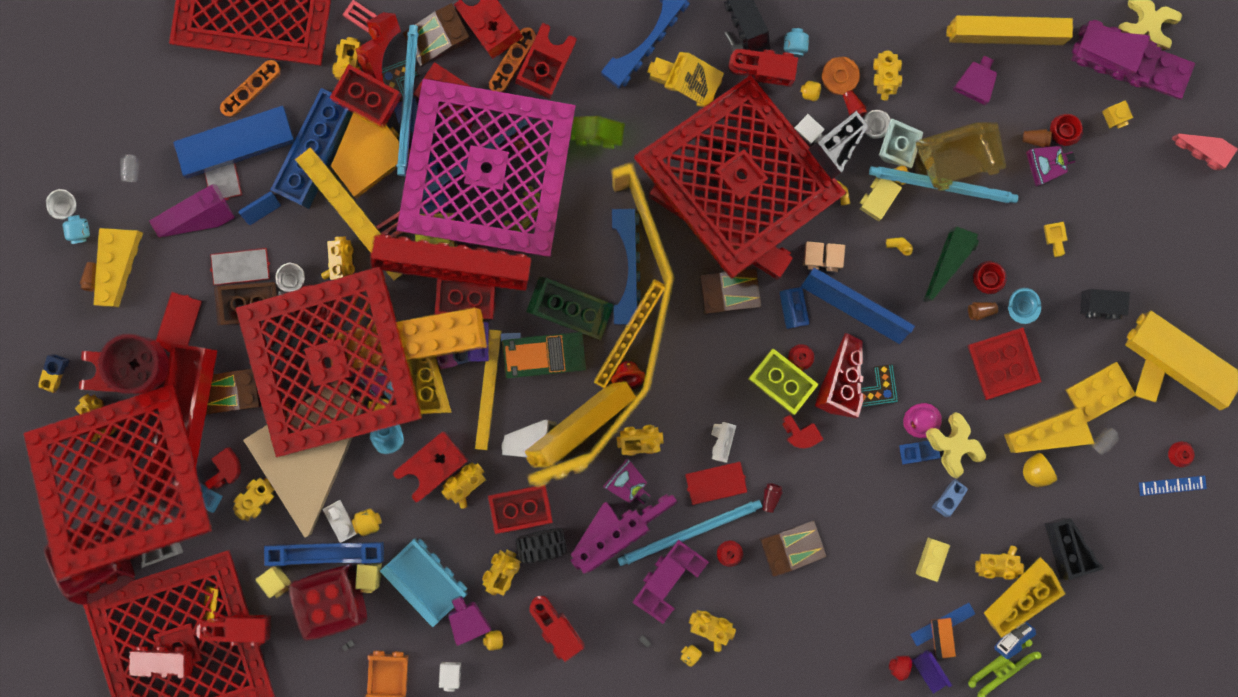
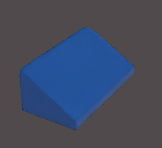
(260, 208)
(794, 307)

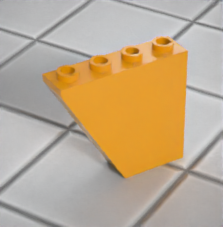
(366, 155)

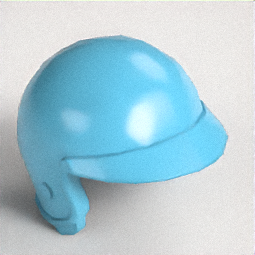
(1024, 305)
(387, 439)

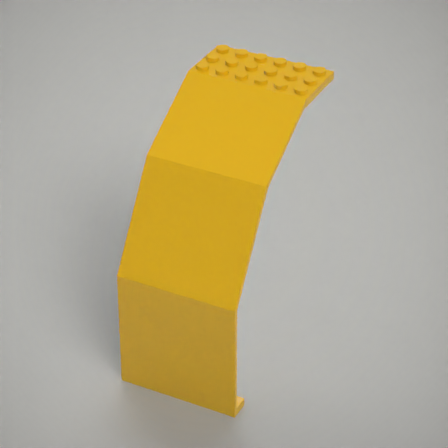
(621, 179)

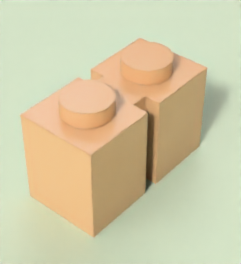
(833, 256)

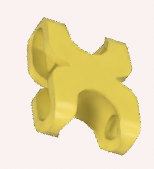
(1150, 21)
(955, 445)

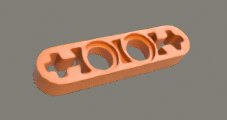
(510, 59)
(248, 86)

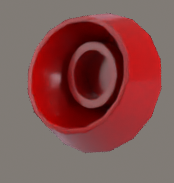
(1066, 129)
(994, 280)

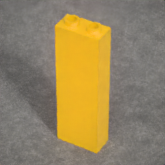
(1010, 30)
(1184, 359)
(579, 425)

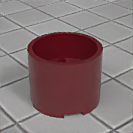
(118, 359)

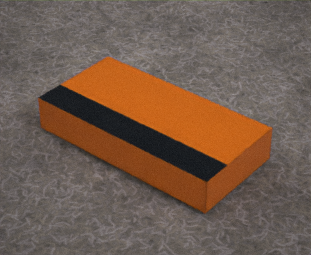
(943, 638)

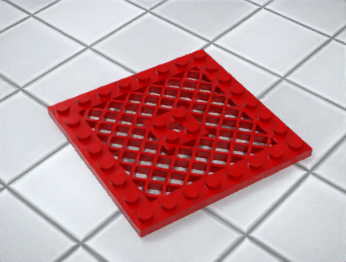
(305, 53)
(709, 233)
(264, 370)
(48, 491)
(232, 599)

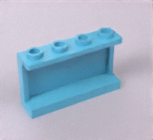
(424, 581)

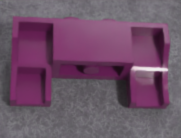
(664, 578)

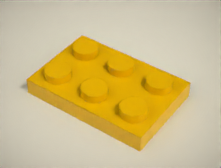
(1101, 391)

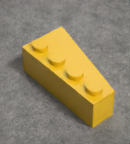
(114, 264)
(429, 386)
(1053, 432)
(1024, 598)

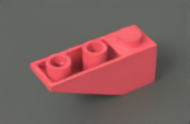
(1212, 150)

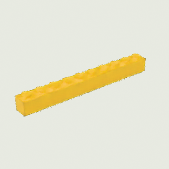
(629, 333)
(488, 390)

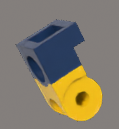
(53, 372)

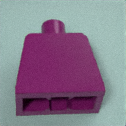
(977, 81)
(467, 621)

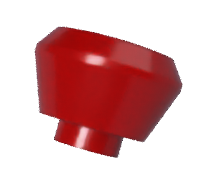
(798, 351)
(1177, 453)
(734, 548)
(901, 667)

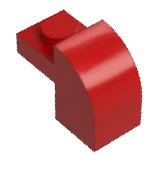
(801, 438)
(229, 468)

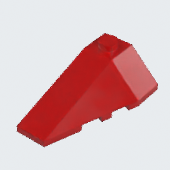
(842, 384)

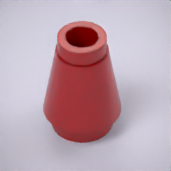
(854, 104)

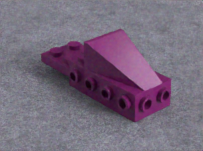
(1131, 59)
(607, 526)

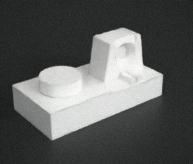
(725, 435)
(339, 521)

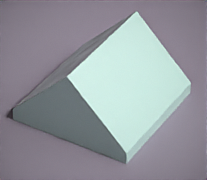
(900, 144)

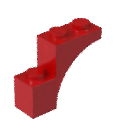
(370, 55)

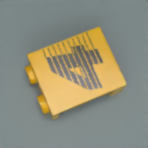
(694, 79)

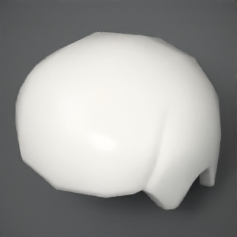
(877, 123)
(61, 204)
(290, 277)

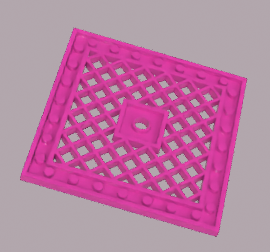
(508, 104)

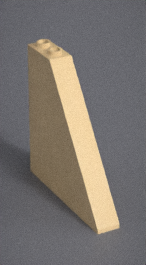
(307, 475)

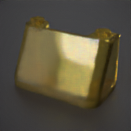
(962, 153)

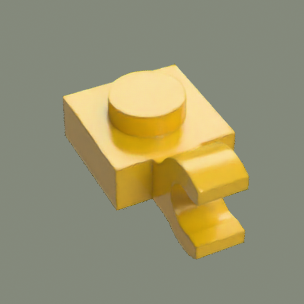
(1055, 235)

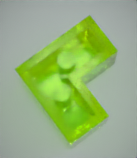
(597, 131)

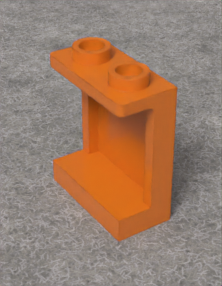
(387, 674)

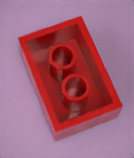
(365, 96)
(459, 296)
(520, 508)

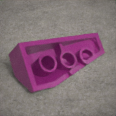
(198, 212)

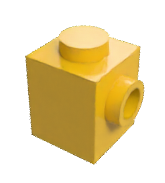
(660, 70)
(1118, 115)

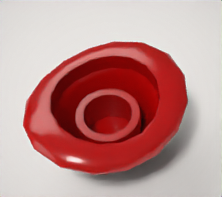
(629, 373)

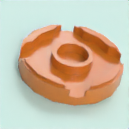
(840, 75)

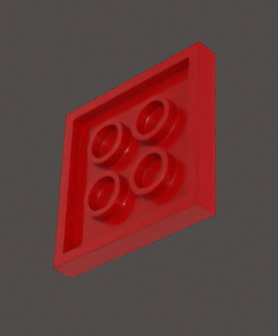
(1004, 363)

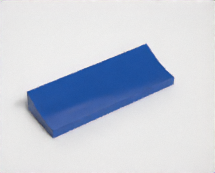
(323, 133)
(234, 142)
(857, 306)

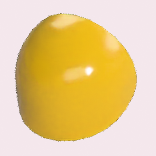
(1038, 471)

